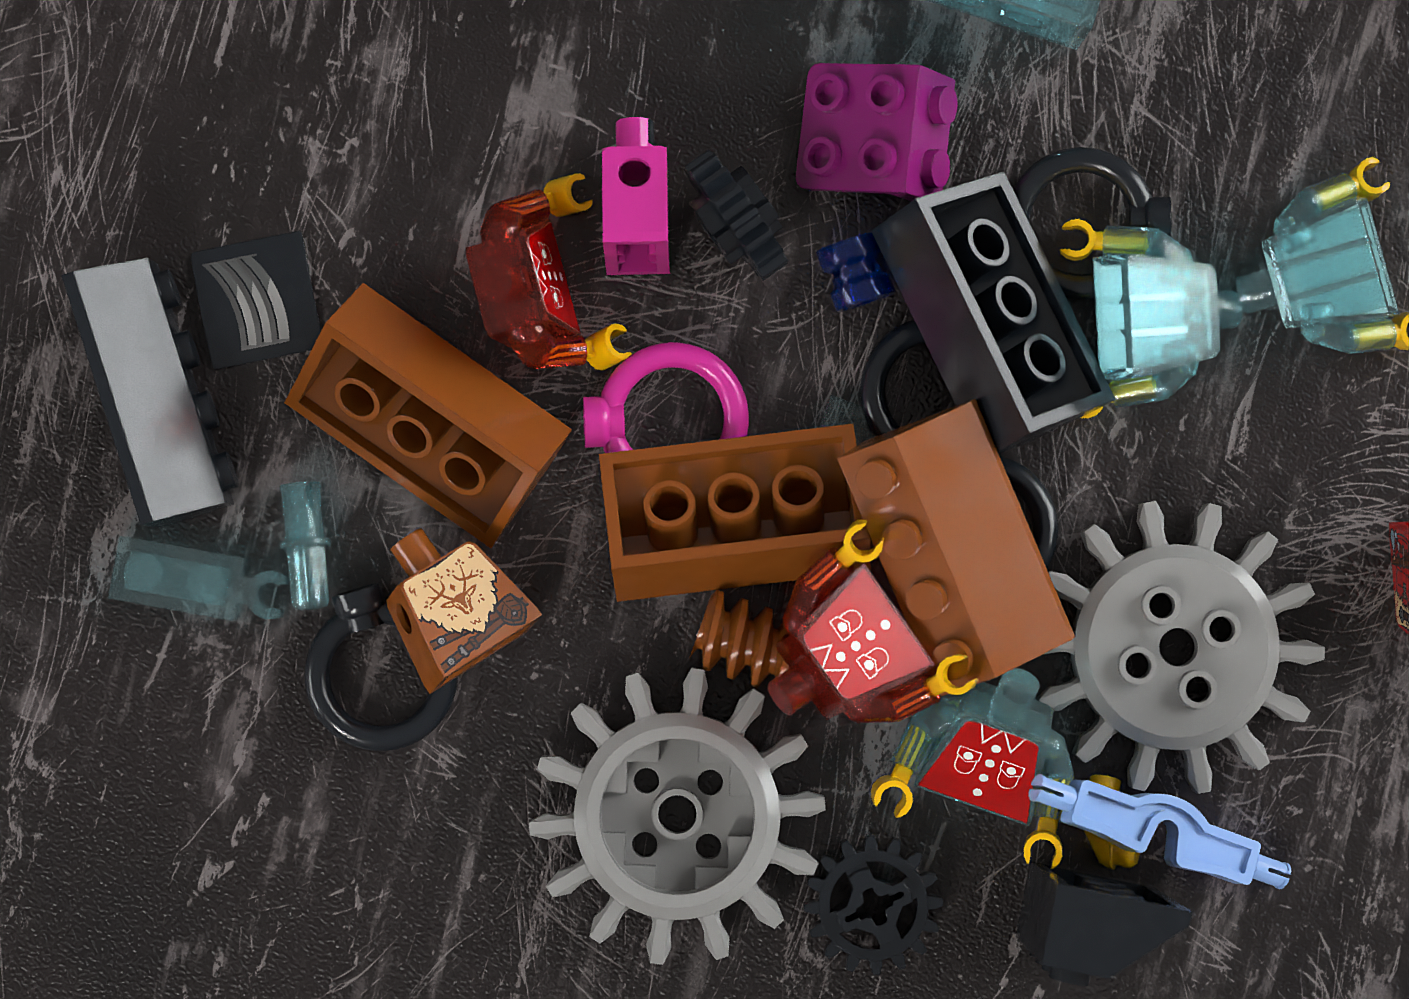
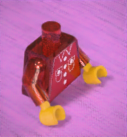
(525, 285)
(853, 646)

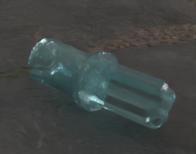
(305, 545)

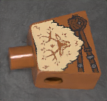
(454, 608)

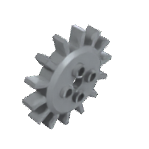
(1117, 622)
(676, 878)

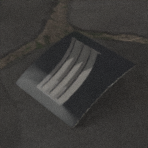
(256, 299)

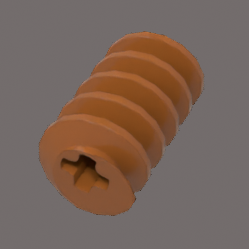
(740, 640)

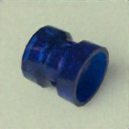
(855, 272)

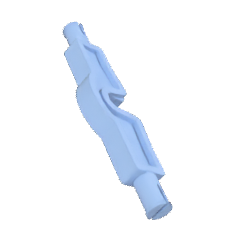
(1134, 818)

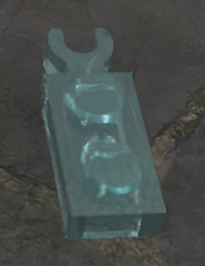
(189, 580)

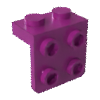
(876, 129)

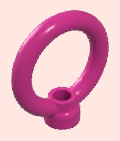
(605, 413)

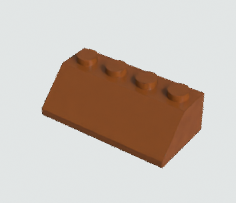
(426, 414)
(727, 511)
(956, 544)

